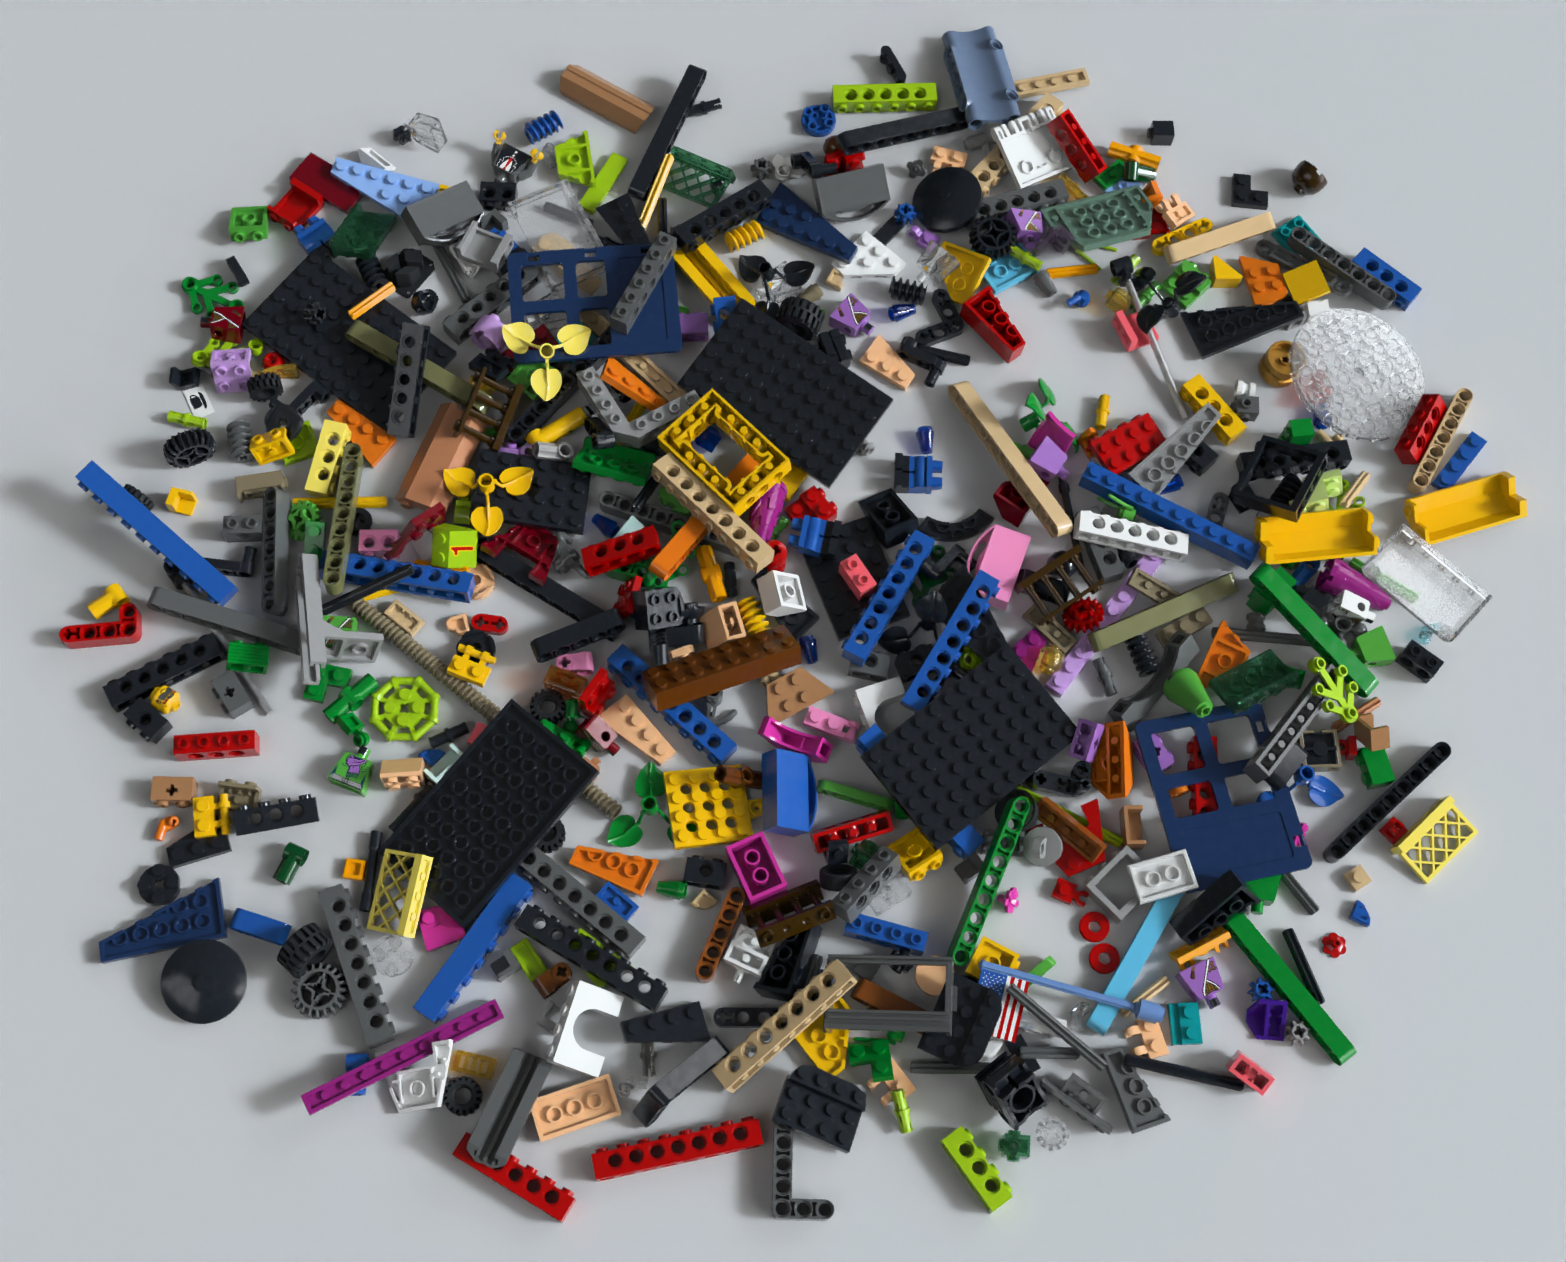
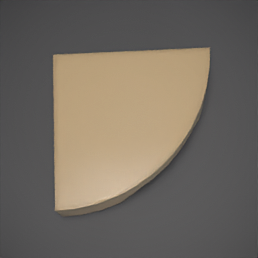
(834, 280)
(704, 901)

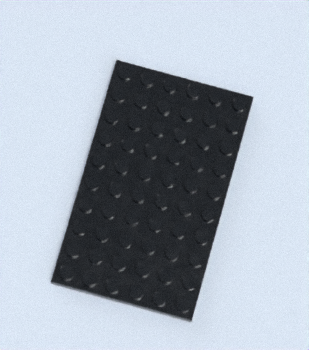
(322, 348)
(788, 391)
(970, 746)
(491, 810)

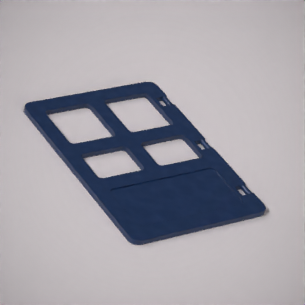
(653, 332)
(1246, 838)

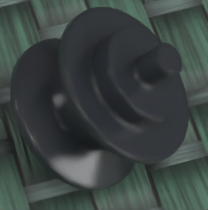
(402, 135)

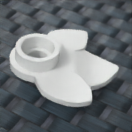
(784, 166)

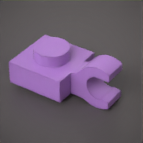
(922, 237)
(512, 448)

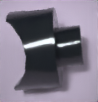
(422, 303)

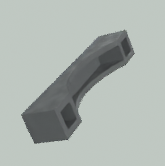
(1177, 655)

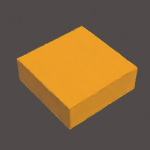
(354, 869)

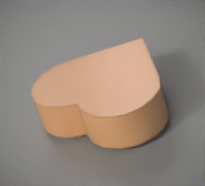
(458, 624)

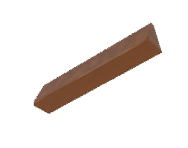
(1070, 829)

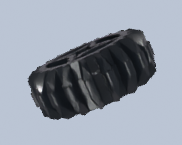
(997, 231)
(189, 448)

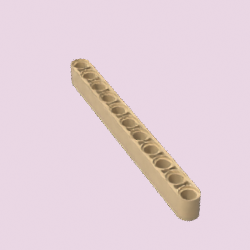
(1010, 459)

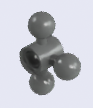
(1357, 629)

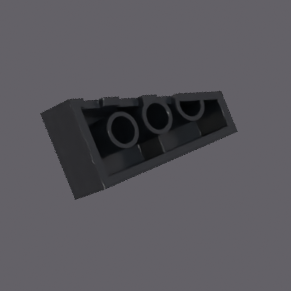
(624, 221)
(1214, 907)
(789, 966)

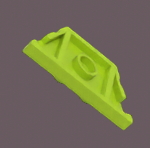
(575, 161)

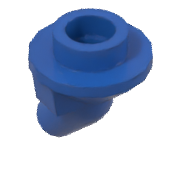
(1080, 299)

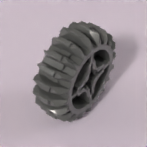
(316, 999)

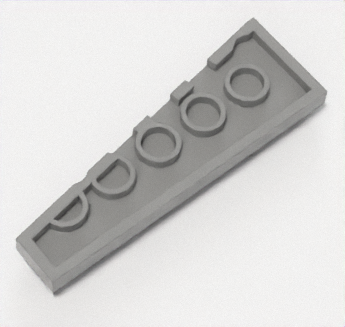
(1167, 459)

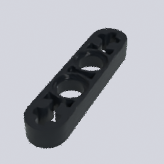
(753, 1013)

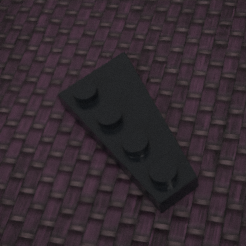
(676, 1024)

